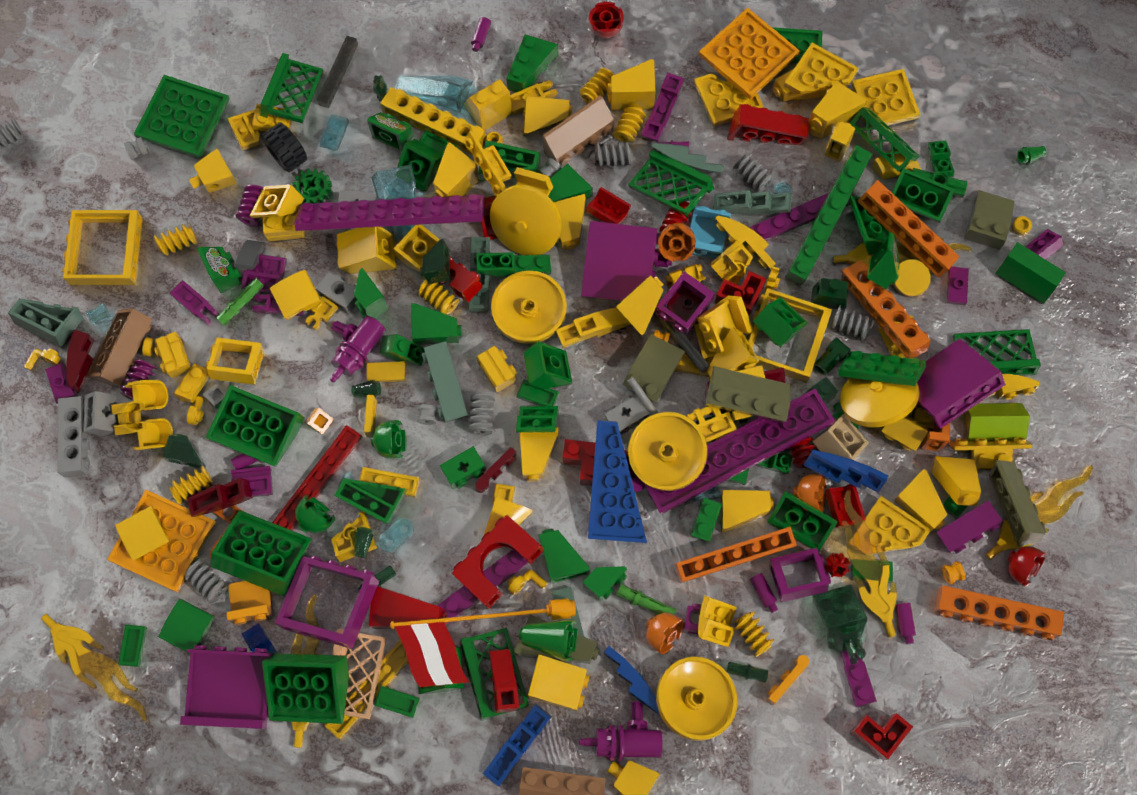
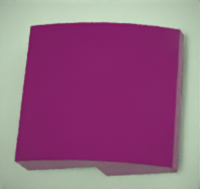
(268, 271)

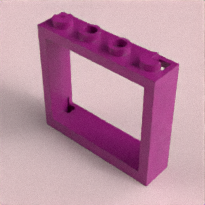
(358, 612)

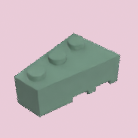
(46, 321)

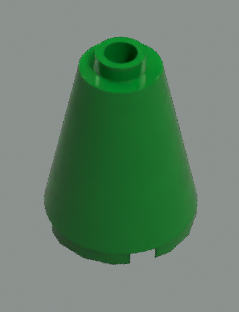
(551, 638)

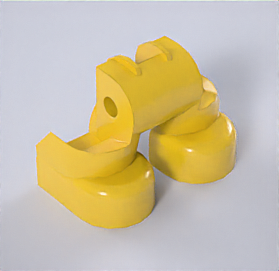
(146, 396)

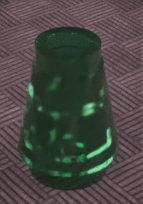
(367, 388)
(362, 541)

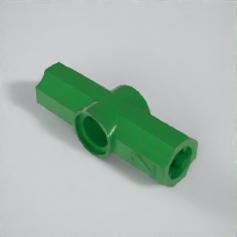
(959, 185)

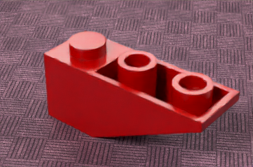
(503, 681)

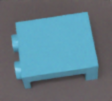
(708, 237)

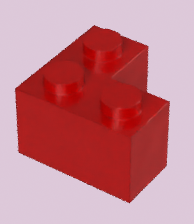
(749, 291)
(580, 454)
(883, 739)

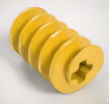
(596, 85)
(629, 123)
(175, 239)
(438, 298)
(190, 485)
(754, 633)

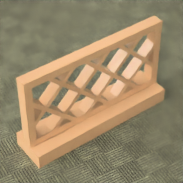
(339, 650)

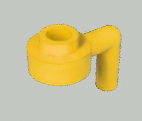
(48, 355)
(194, 413)
(517, 583)

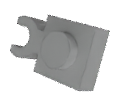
(216, 394)

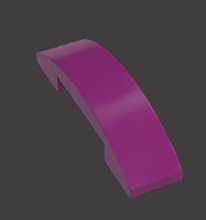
(663, 107)

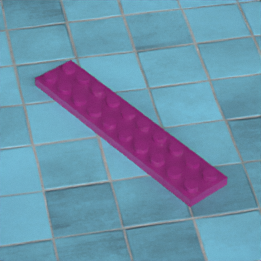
(390, 212)
(749, 447)

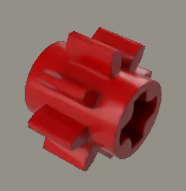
(837, 565)

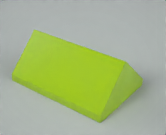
(997, 421)

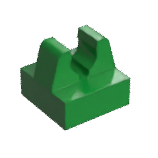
(952, 508)

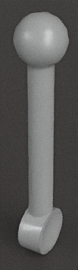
(586, 154)

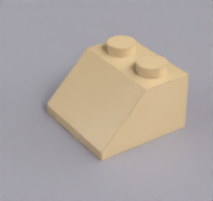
(841, 439)

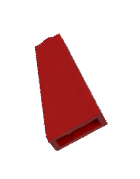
(396, 607)

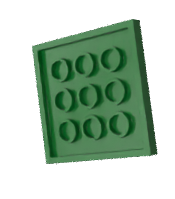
(182, 116)

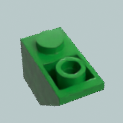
(401, 349)
(603, 580)

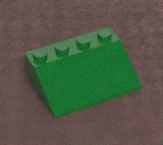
(254, 426)
(260, 552)
(306, 687)

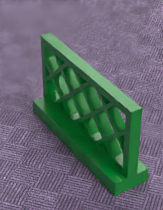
(277, 85)
(681, 172)
(1016, 367)
(475, 672)

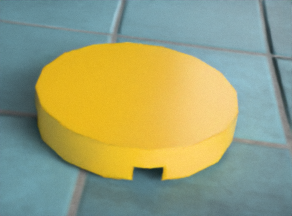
(912, 278)

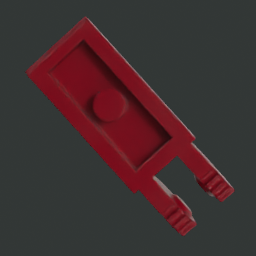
(494, 471)

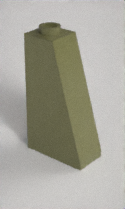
(584, 653)

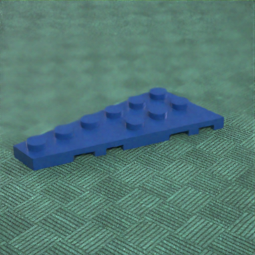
(613, 498)

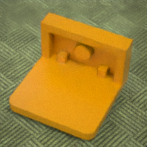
(248, 603)

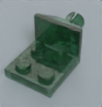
(843, 620)

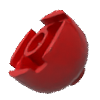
(606, 19)
(1025, 564)

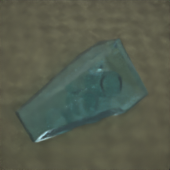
(438, 90)
(395, 184)

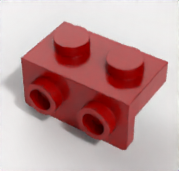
(608, 207)
(836, 503)

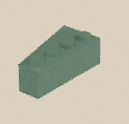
(445, 382)

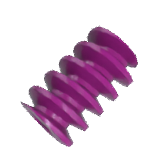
(247, 203)
(141, 372)

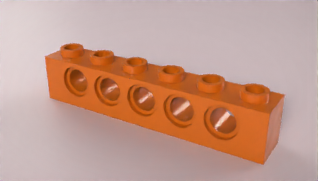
(908, 229)
(863, 292)
(735, 554)
(1051, 618)

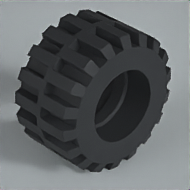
(284, 147)

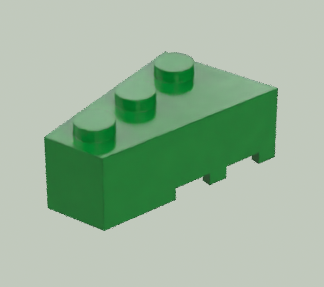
(530, 61)
(513, 158)
(372, 498)

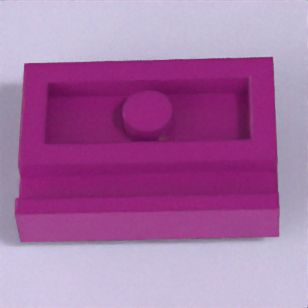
(259, 479)

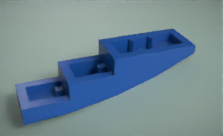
(842, 468)
(638, 688)
(517, 745)

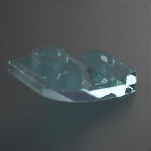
(334, 133)

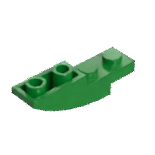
(507, 263)

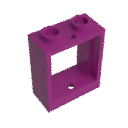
(696, 288)
(787, 594)

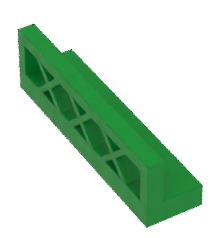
(889, 135)

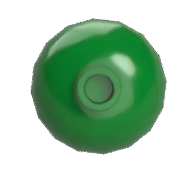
(389, 439)
(313, 515)

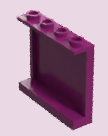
(618, 259)
(956, 382)
(226, 688)

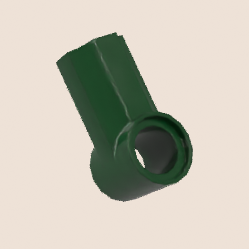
(833, 354)

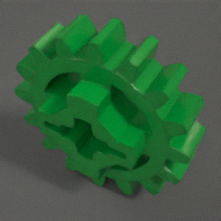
(312, 186)

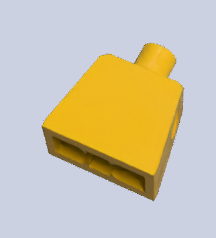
(212, 173)
(633, 778)

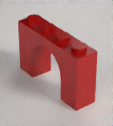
(505, 534)

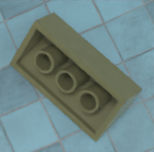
(748, 395)
(1016, 503)

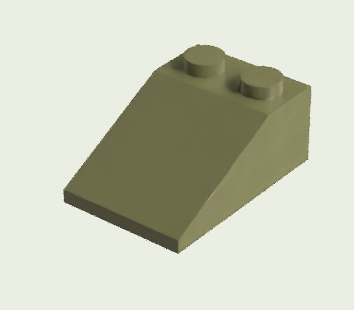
(990, 220)
(655, 367)

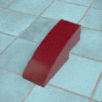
(78, 359)
(220, 497)

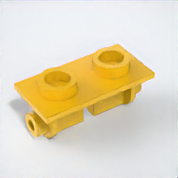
(693, 270)

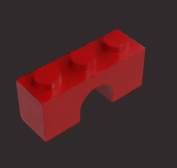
(465, 283)

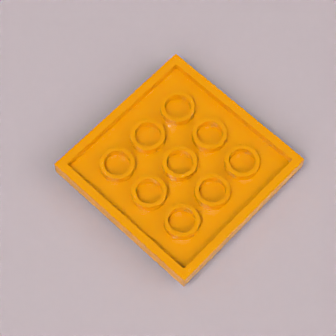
(748, 53)
(170, 561)

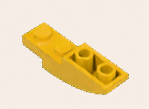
(744, 234)
(591, 325)
(1015, 386)

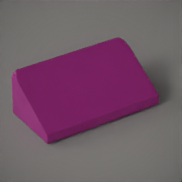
(1046, 244)

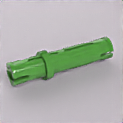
(237, 304)
(644, 601)

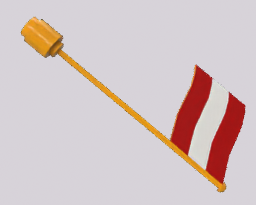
(433, 651)

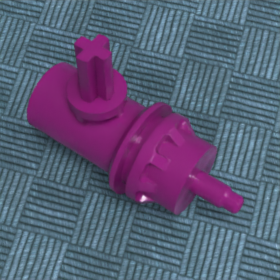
(356, 346)
(629, 742)

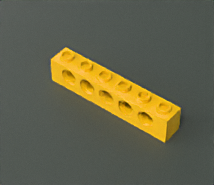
(395, 98)

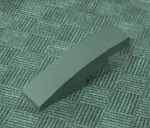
(681, 154)
(752, 203)
(480, 301)

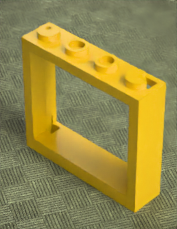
(73, 240)
(801, 306)

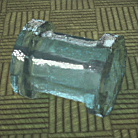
(98, 314)

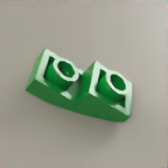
(940, 157)
(779, 463)

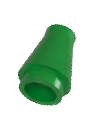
(1029, 154)

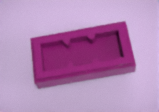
(957, 285)
(58, 381)

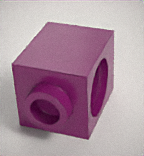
(689, 626)

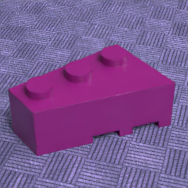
(970, 527)

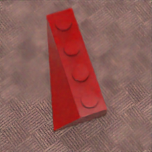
(768, 126)

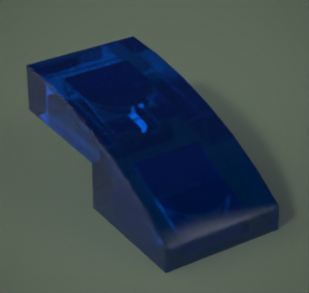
(257, 638)

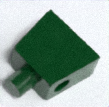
(830, 293)

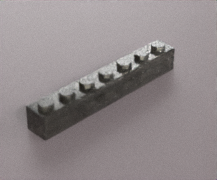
(337, 71)

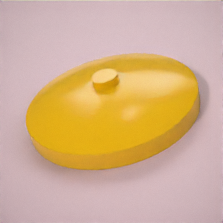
(525, 220)
(528, 307)
(877, 402)
(667, 451)
(696, 698)

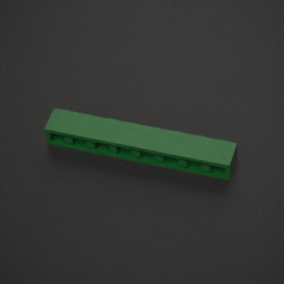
(828, 215)

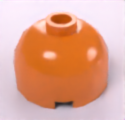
(677, 242)
(811, 491)
(663, 630)

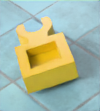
(773, 280)
(322, 311)

